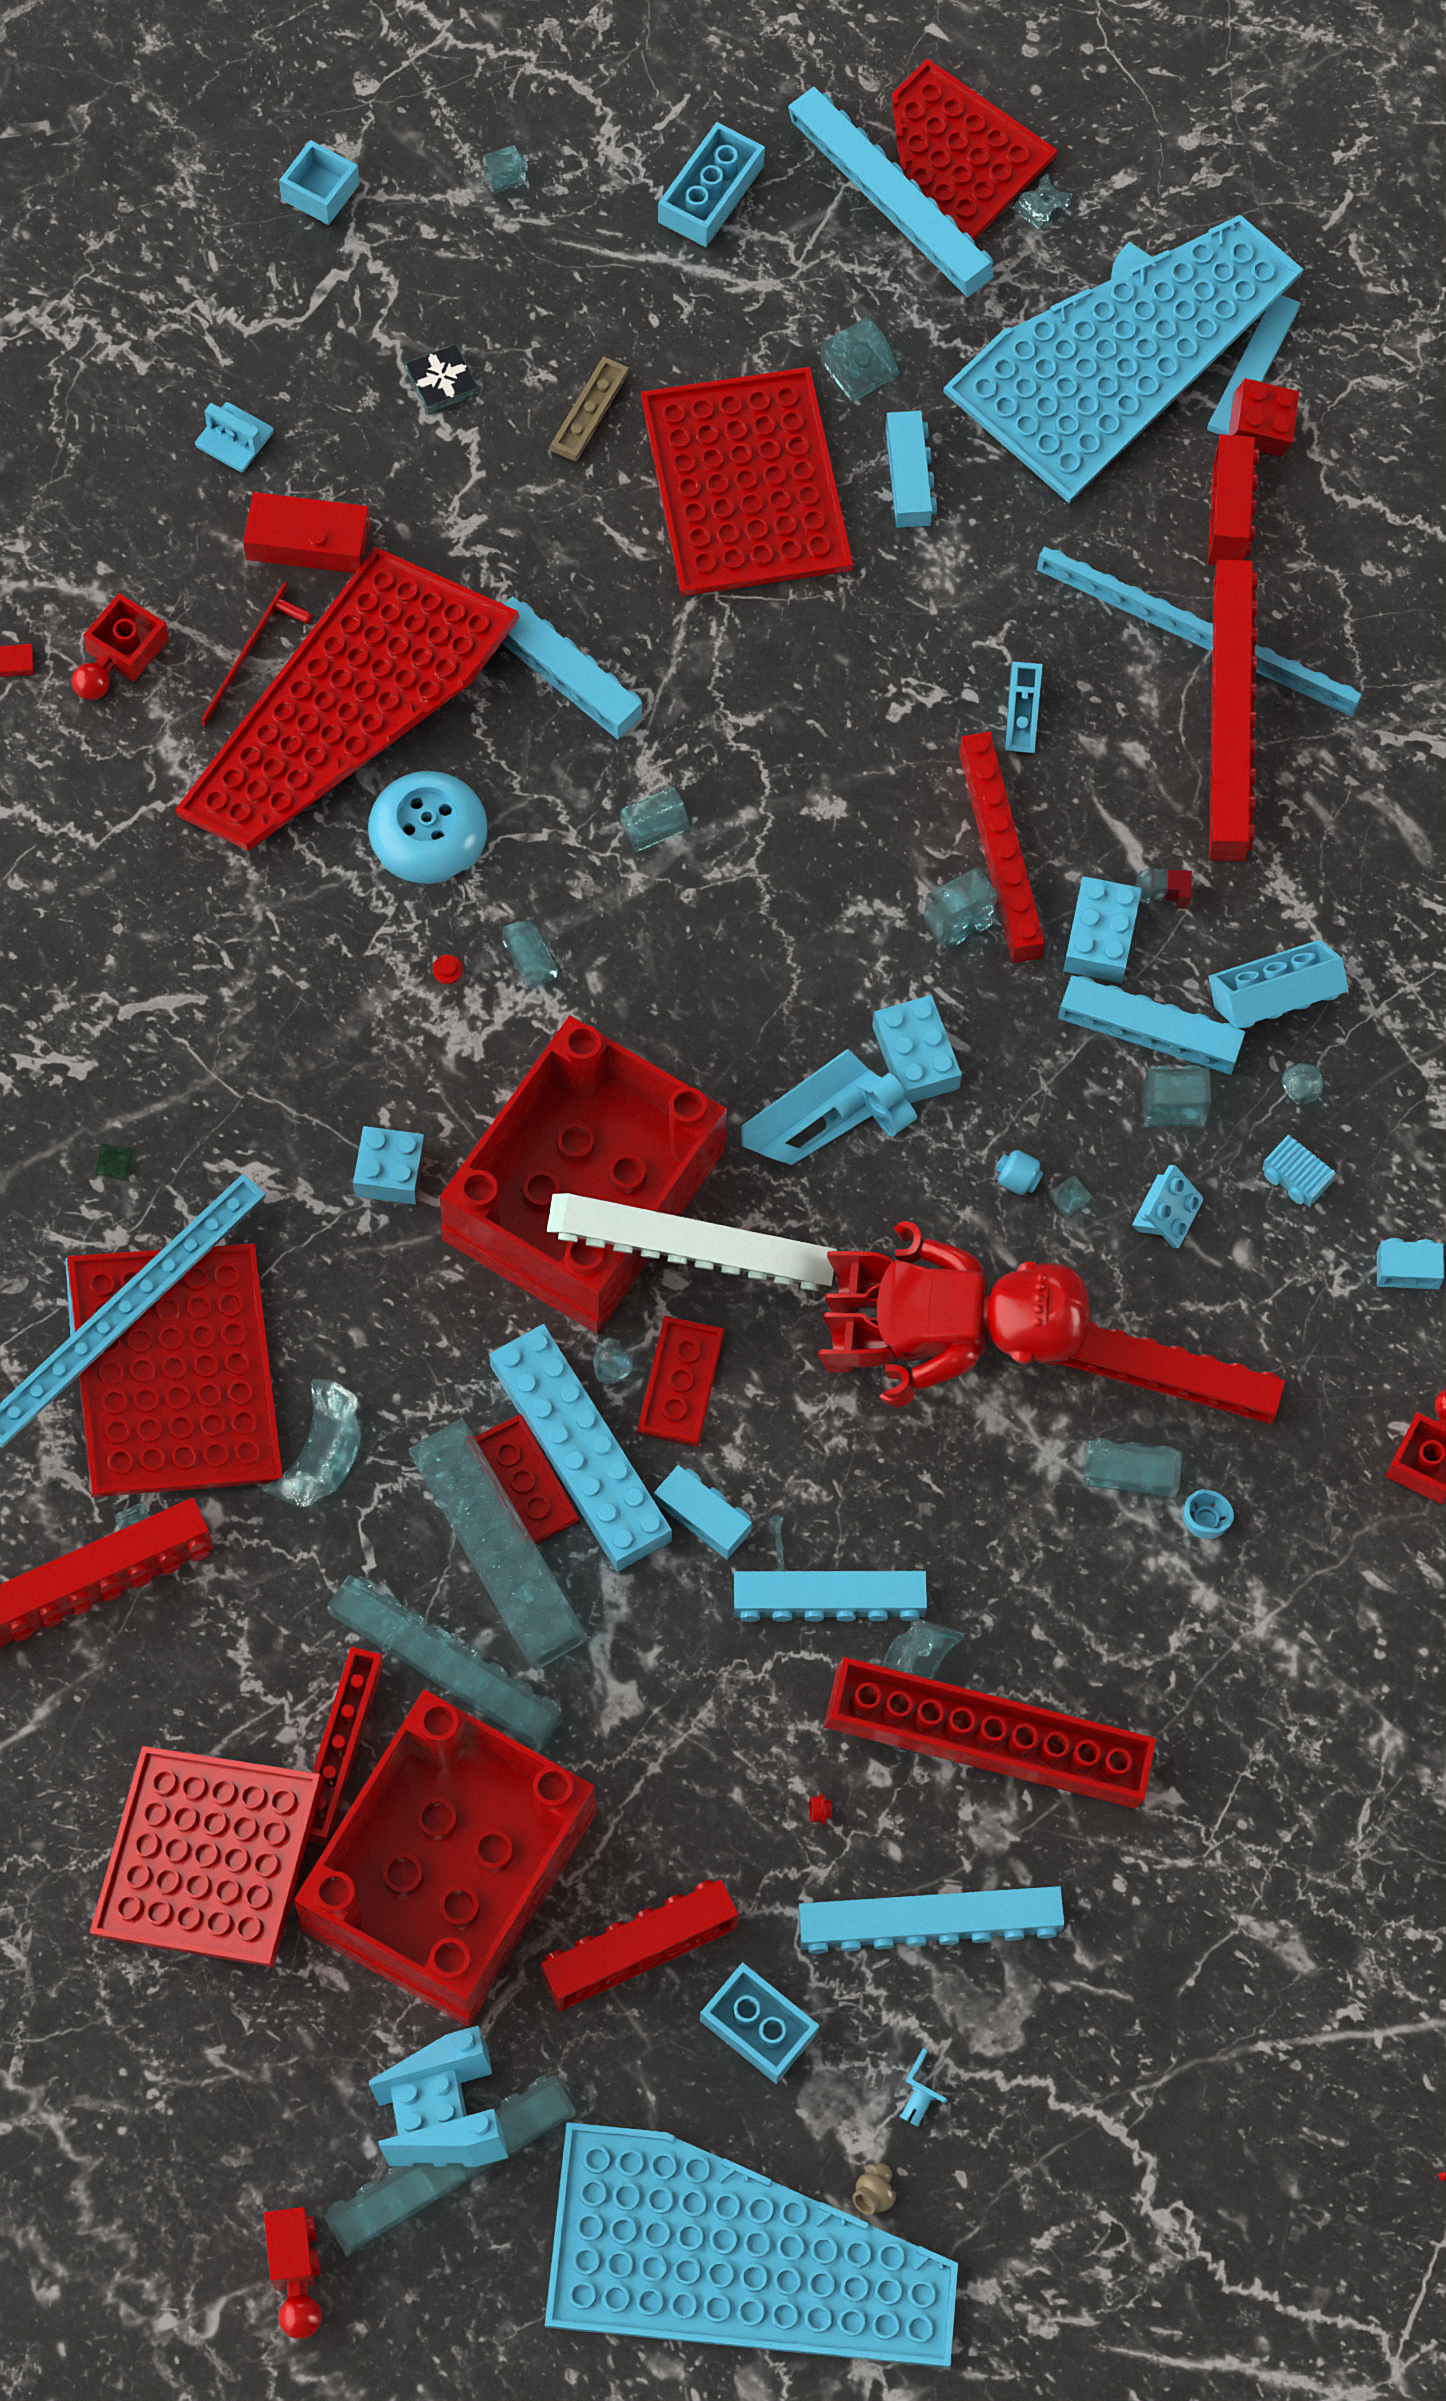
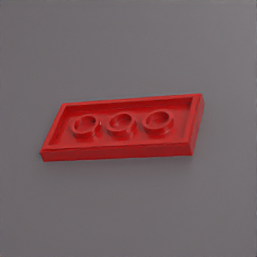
(681, 1381)
(528, 1478)

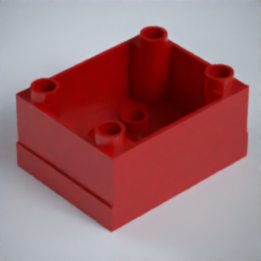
(589, 1127)
(445, 1857)

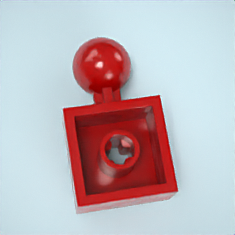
(122, 640)
(1423, 1439)
(294, 2268)

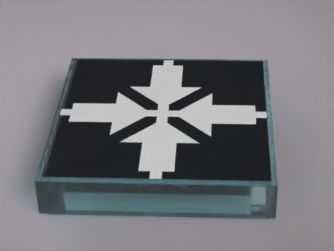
(441, 378)

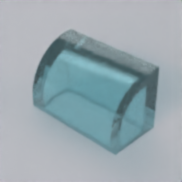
(654, 819)
(529, 953)

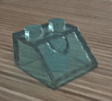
(859, 359)

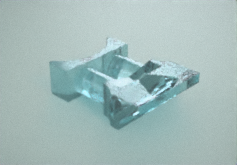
(1037, 210)

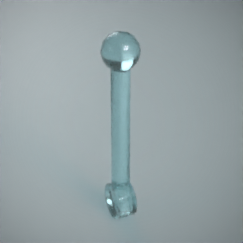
(776, 1522)

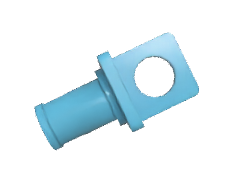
(921, 2096)

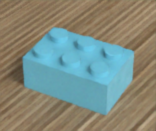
(1102, 929)
(917, 1048)
(759, 2023)

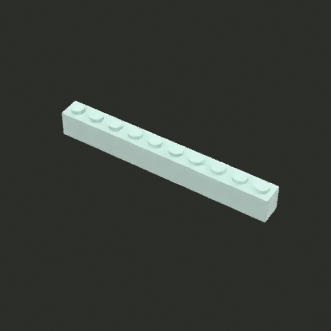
(689, 1240)

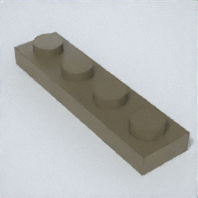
(589, 409)

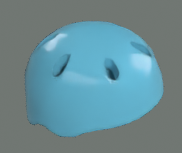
(1205, 1520)

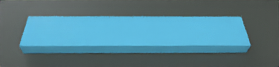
(1256, 357)

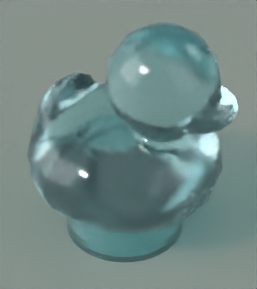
(611, 1361)

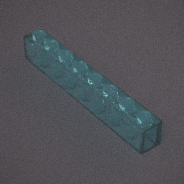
(445, 1662)
(418, 2186)

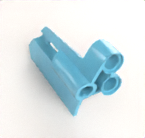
(840, 1093)

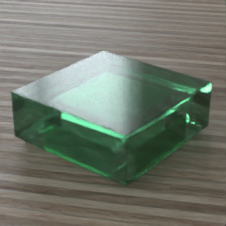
(113, 1162)

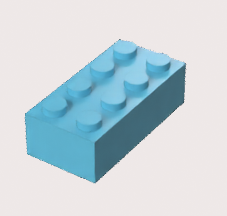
(711, 184)
(1278, 984)

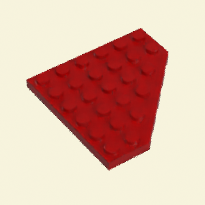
(963, 148)

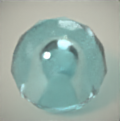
(1302, 1082)

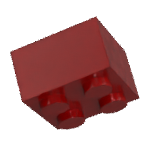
(1266, 414)

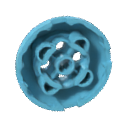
(418, 855)

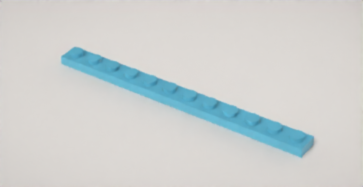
(1188, 626)
(127, 1306)

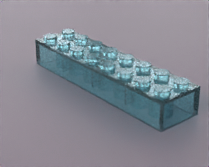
(498, 1544)

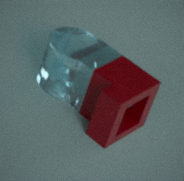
(1165, 885)

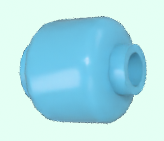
(1019, 1172)

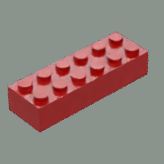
(639, 1944)

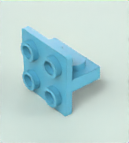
(232, 435)
(1169, 1207)

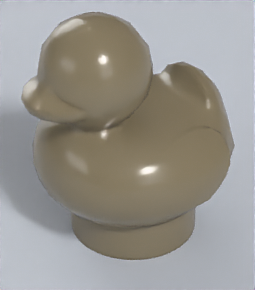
(873, 2190)

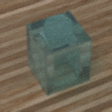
(505, 168)

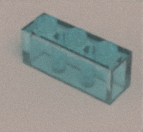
(1132, 1467)

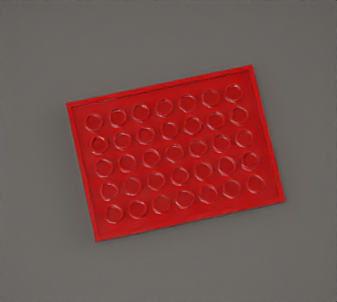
(746, 481)
(186, 1385)

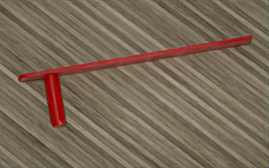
(277, 603)

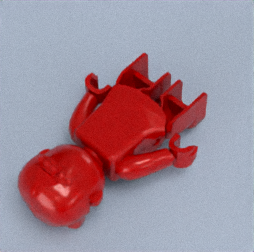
(947, 1313)

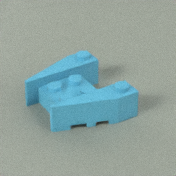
(432, 2106)

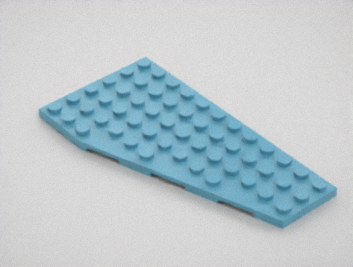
(1111, 359)
(718, 2255)

